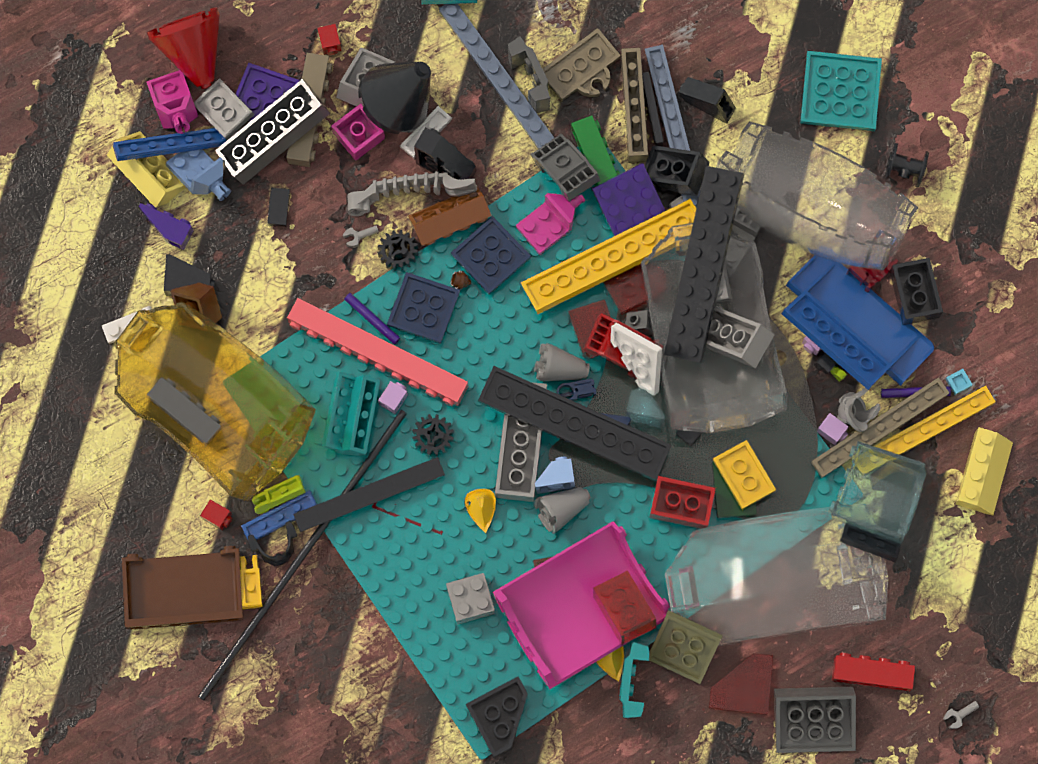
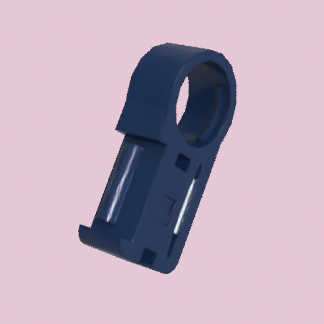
(579, 389)

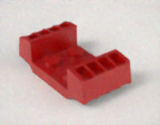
(600, 341)

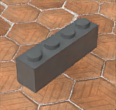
(183, 411)

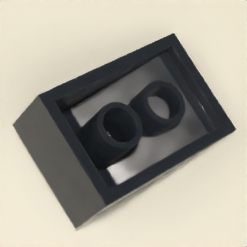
(676, 169)

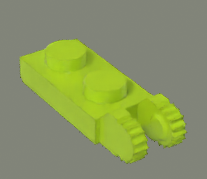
(278, 494)

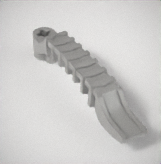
(360, 201)

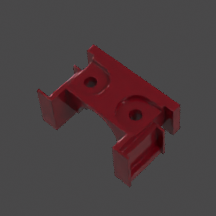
(870, 277)

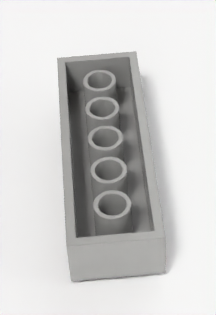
(518, 459)

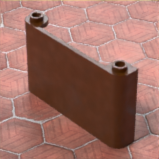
(182, 589)

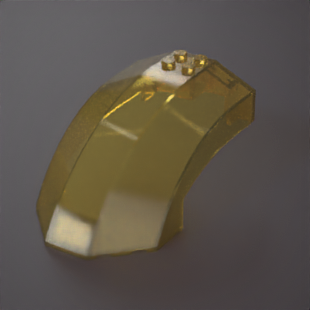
(257, 407)

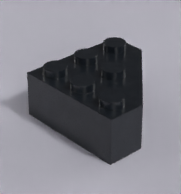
(440, 156)
(499, 715)

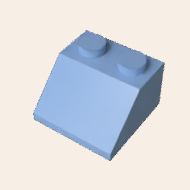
(556, 476)

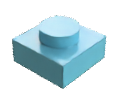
(958, 381)

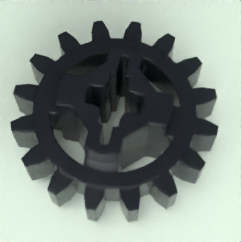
(398, 242)
(426, 432)

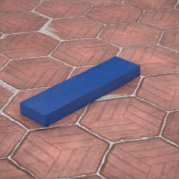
(278, 516)

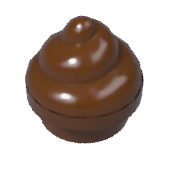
(460, 280)

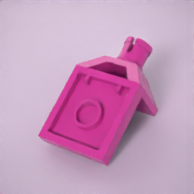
(173, 101)
(549, 221)

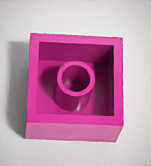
(357, 132)

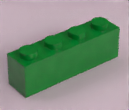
(594, 148)

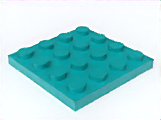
(841, 91)

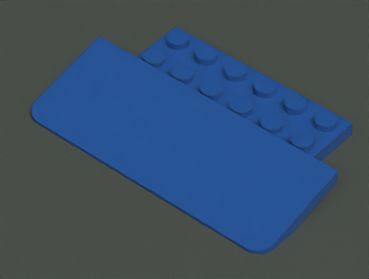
(853, 324)

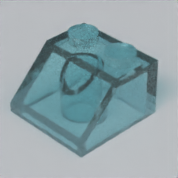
(644, 409)

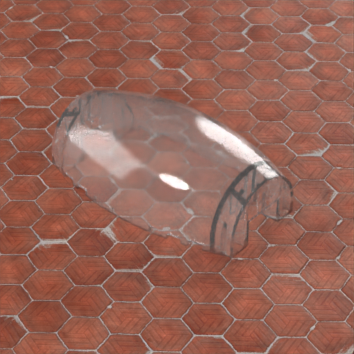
(818, 198)

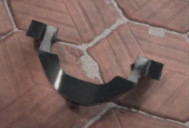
(278, 559)

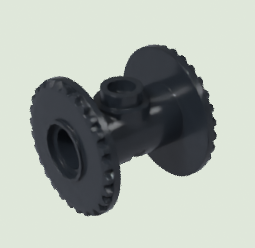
(905, 168)

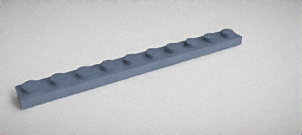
(496, 74)
(668, 104)

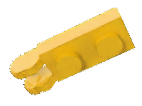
(250, 584)

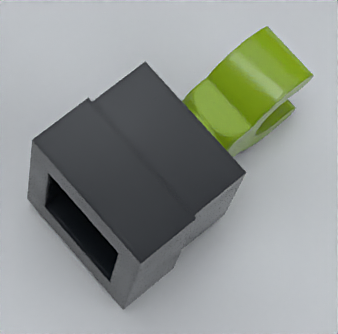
(827, 364)

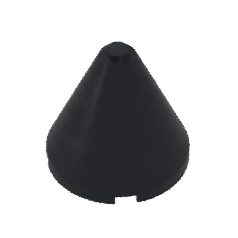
(396, 95)

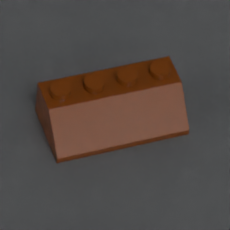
(449, 216)

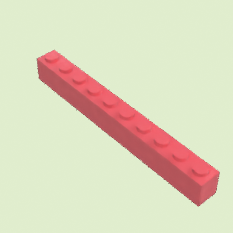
(377, 352)

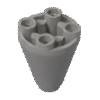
(559, 365)

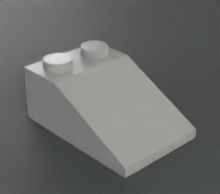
(359, 67)

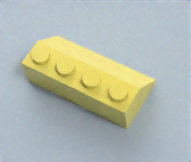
(149, 175)
(984, 471)

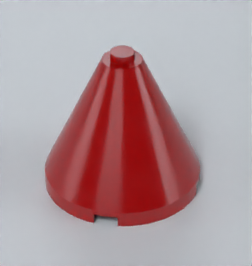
(191, 45)

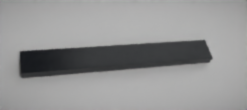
(368, 494)

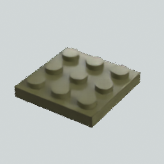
(684, 647)

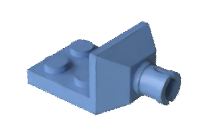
(199, 173)

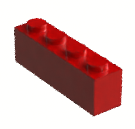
(873, 673)

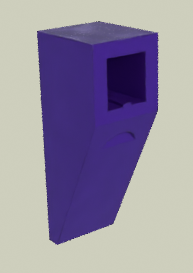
(172, 230)

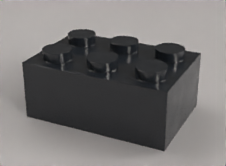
(916, 291)

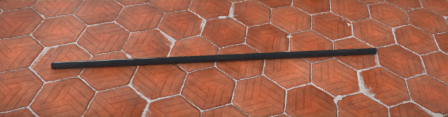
(298, 560)

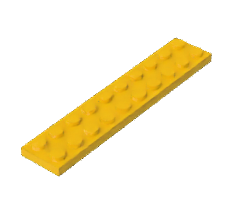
(604, 259)

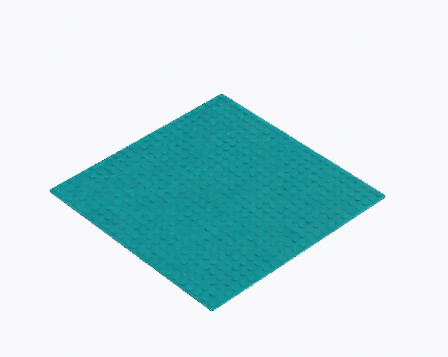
(409, 565)

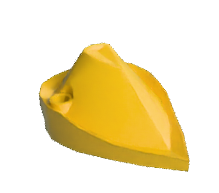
(481, 507)
(613, 663)

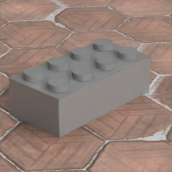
(738, 337)

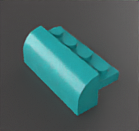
(351, 414)

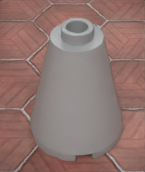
(561, 507)

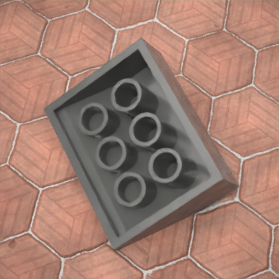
(815, 719)

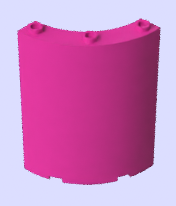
(555, 607)

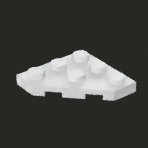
(639, 356)

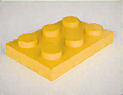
(744, 474)

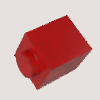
(329, 39)
(216, 515)

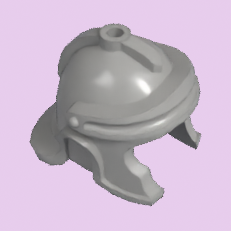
(853, 410)

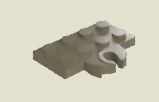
(582, 66)

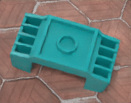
(636, 652)

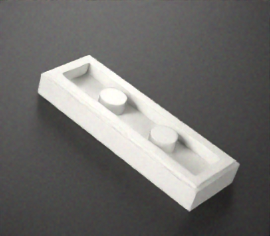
(437, 120)

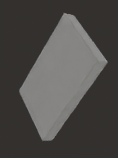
(223, 109)

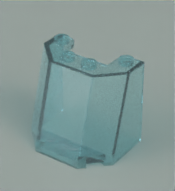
(879, 492)

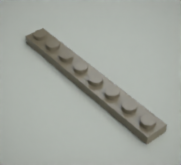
(881, 426)

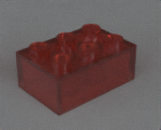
(624, 607)

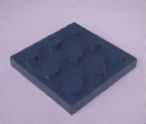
(490, 255)
(423, 308)

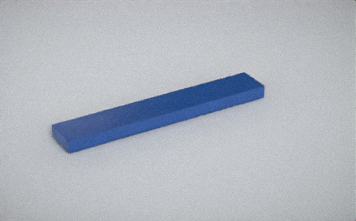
(168, 144)

